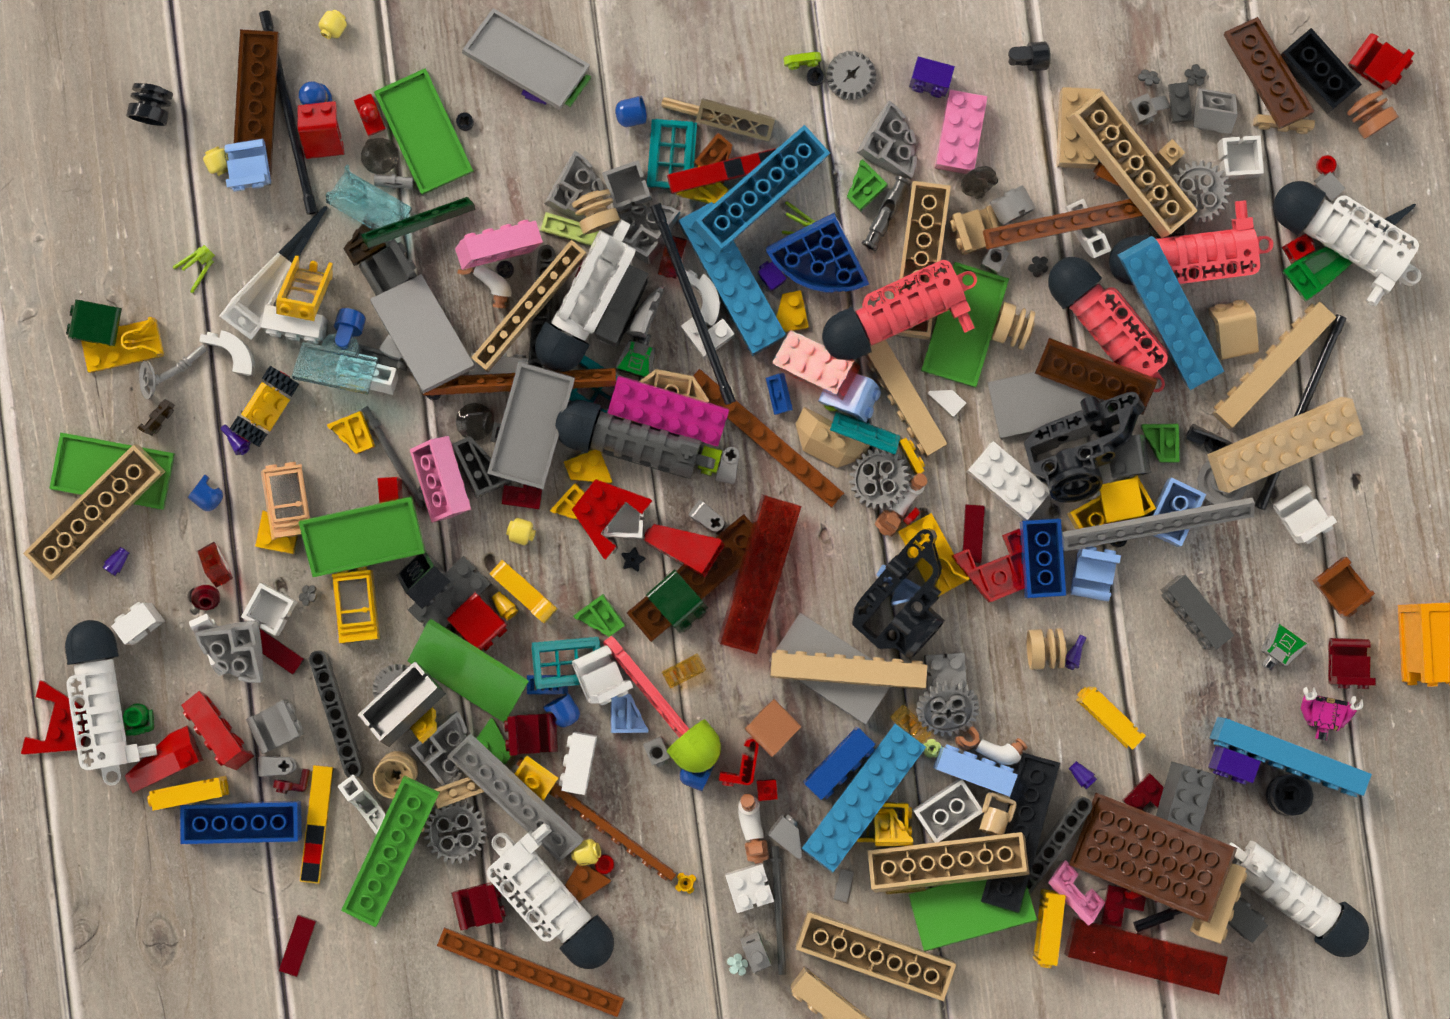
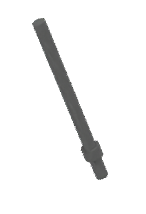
(374, 425)

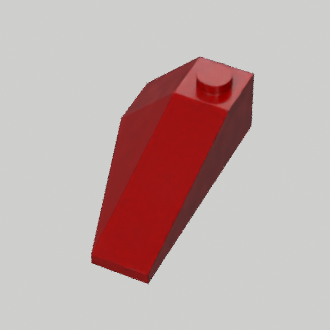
(173, 755)

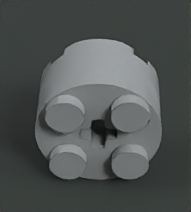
(1012, 205)

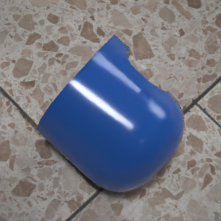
(314, 93)
(631, 112)
(205, 496)
(564, 710)
(695, 780)

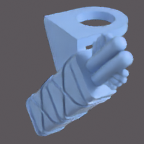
(903, 591)

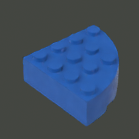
(819, 257)

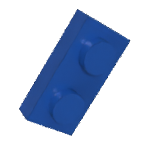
(779, 393)

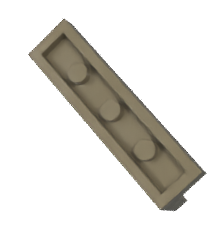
(736, 112)

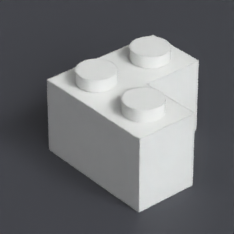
(719, 333)

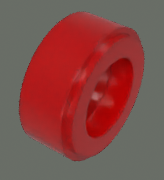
(1326, 164)
(911, 516)
(604, 864)

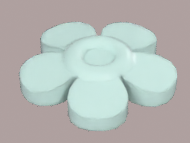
(737, 964)

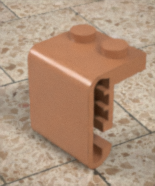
(772, 727)

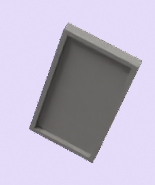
(526, 59)
(422, 333)
(1030, 402)
(528, 425)
(854, 699)

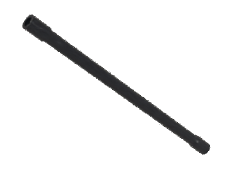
(308, 197)
(661, 221)
(1334, 332)

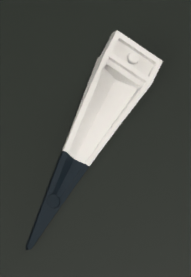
(248, 305)

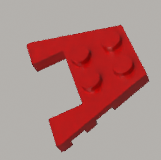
(600, 506)
(998, 576)
(60, 730)

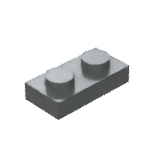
(1180, 102)

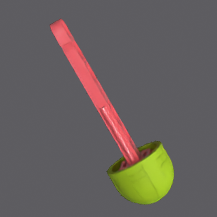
(696, 747)

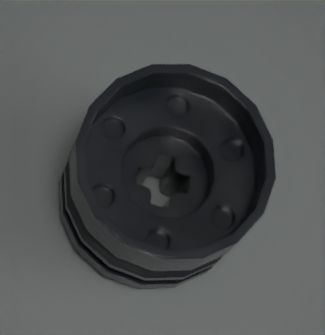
(149, 104)
(1300, 795)

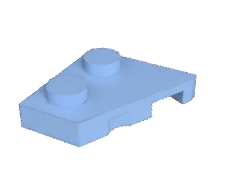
(626, 716)

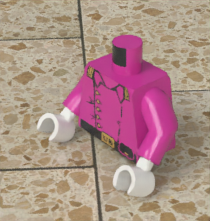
(1327, 712)

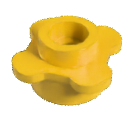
(690, 881)

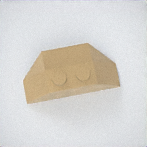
(677, 383)
(825, 444)

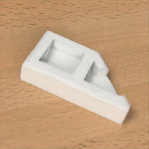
(948, 401)

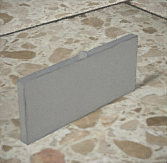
(1159, 103)
(843, 885)

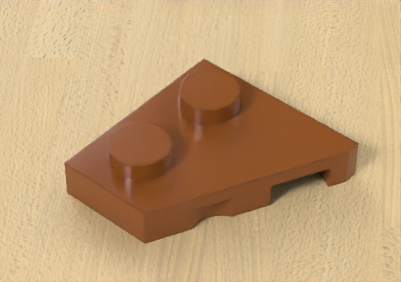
(716, 151)
(585, 882)

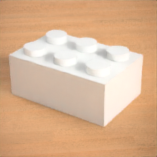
(293, 327)
(578, 762)
(948, 810)

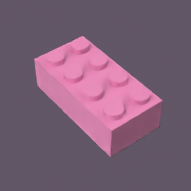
(960, 132)
(498, 244)
(440, 479)

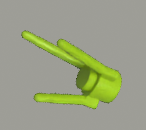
(809, 220)
(203, 255)

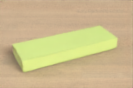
(566, 229)

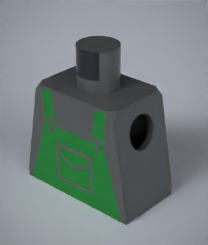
(637, 357)

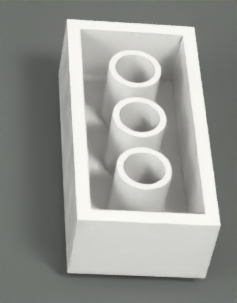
(1008, 481)

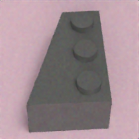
(475, 466)

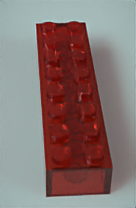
(759, 574)
(1146, 955)

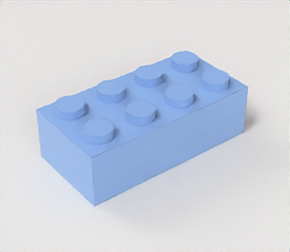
(969, 768)

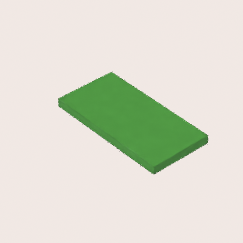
(423, 131)
(960, 354)
(84, 460)
(362, 536)
(468, 670)
(956, 914)

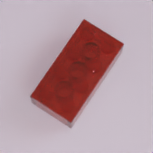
(815, 366)

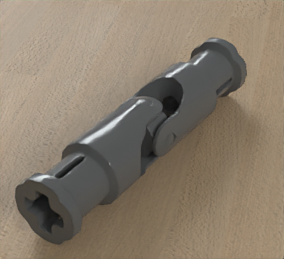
(881, 222)

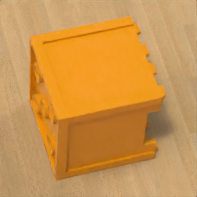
(1425, 643)

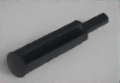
(1155, 919)

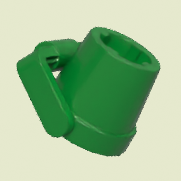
(138, 717)

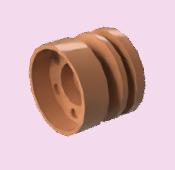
(1372, 114)

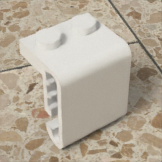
(1303, 515)
(600, 676)

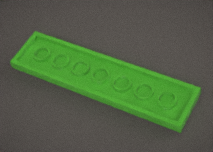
(390, 851)

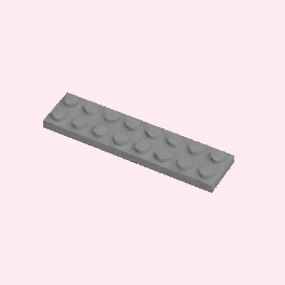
(514, 796)

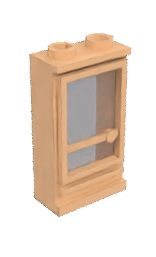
(285, 499)

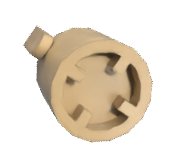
(995, 820)

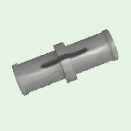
(393, 181)

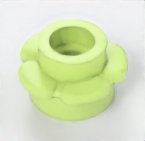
(932, 743)

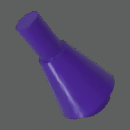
(239, 445)
(1074, 654)

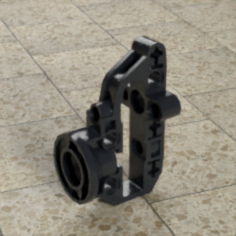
(1074, 474)
(912, 627)

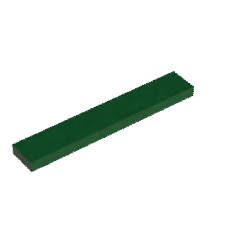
(418, 222)

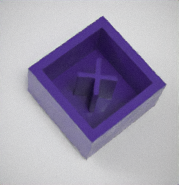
(931, 77)
(1231, 763)

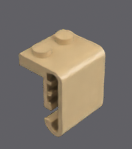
(969, 229)
(1235, 329)

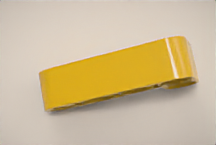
(523, 591)

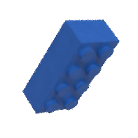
(1043, 558)
(839, 763)

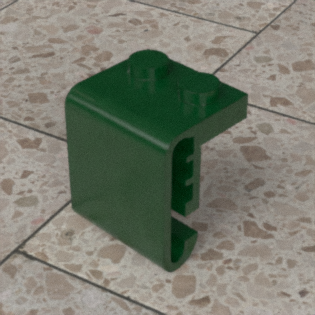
(94, 322)
(677, 601)

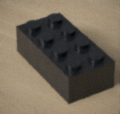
(1320, 71)
(423, 579)

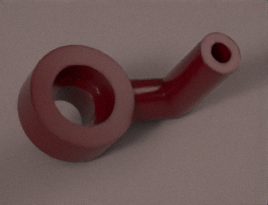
(284, 786)

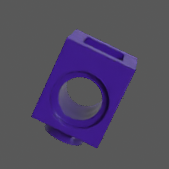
(771, 275)

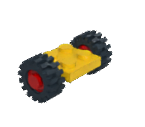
(265, 406)

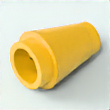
(505, 607)

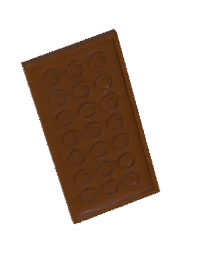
(1153, 857)

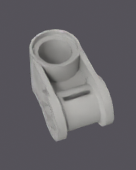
(728, 469)
(704, 515)
(274, 765)

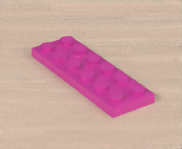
(668, 410)

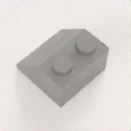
(1215, 111)
(787, 835)

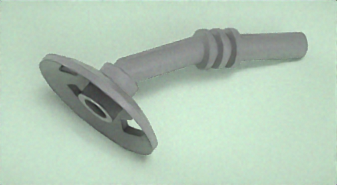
(150, 379)

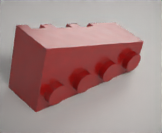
(216, 731)

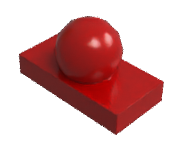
(369, 115)

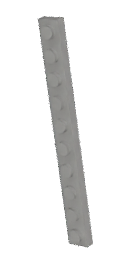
(1158, 524)

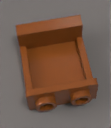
(1343, 588)

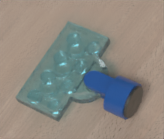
(338, 359)

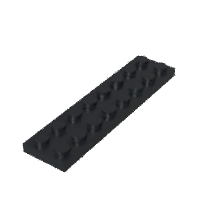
(1032, 797)

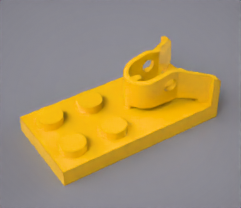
(133, 344)
(951, 573)

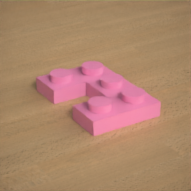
(1085, 906)

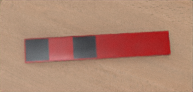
(715, 172)

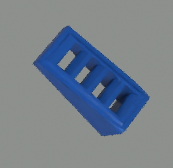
(530, 687)

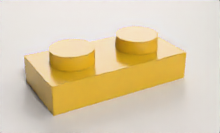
(908, 449)

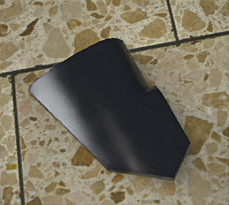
(1198, 435)

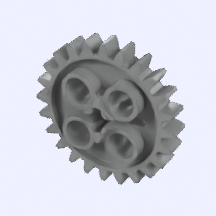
(1217, 188)
(896, 476)
(947, 708)
(458, 849)

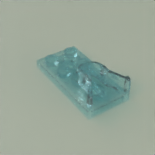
(366, 201)

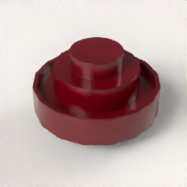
(205, 597)

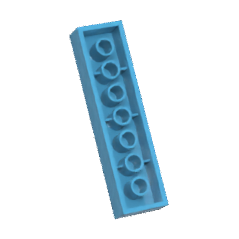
(760, 189)
(736, 289)
(1171, 312)
(1288, 755)
(863, 798)

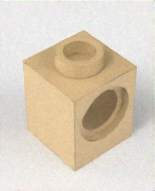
(1169, 154)

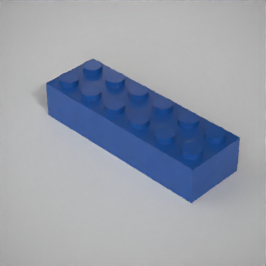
(240, 822)

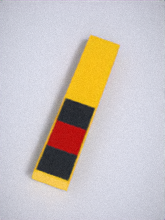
(316, 824)

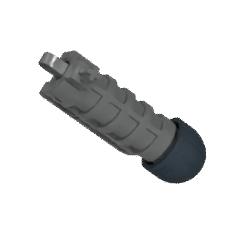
(584, 427)

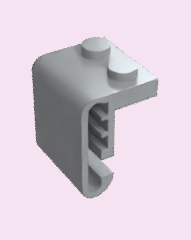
(275, 726)

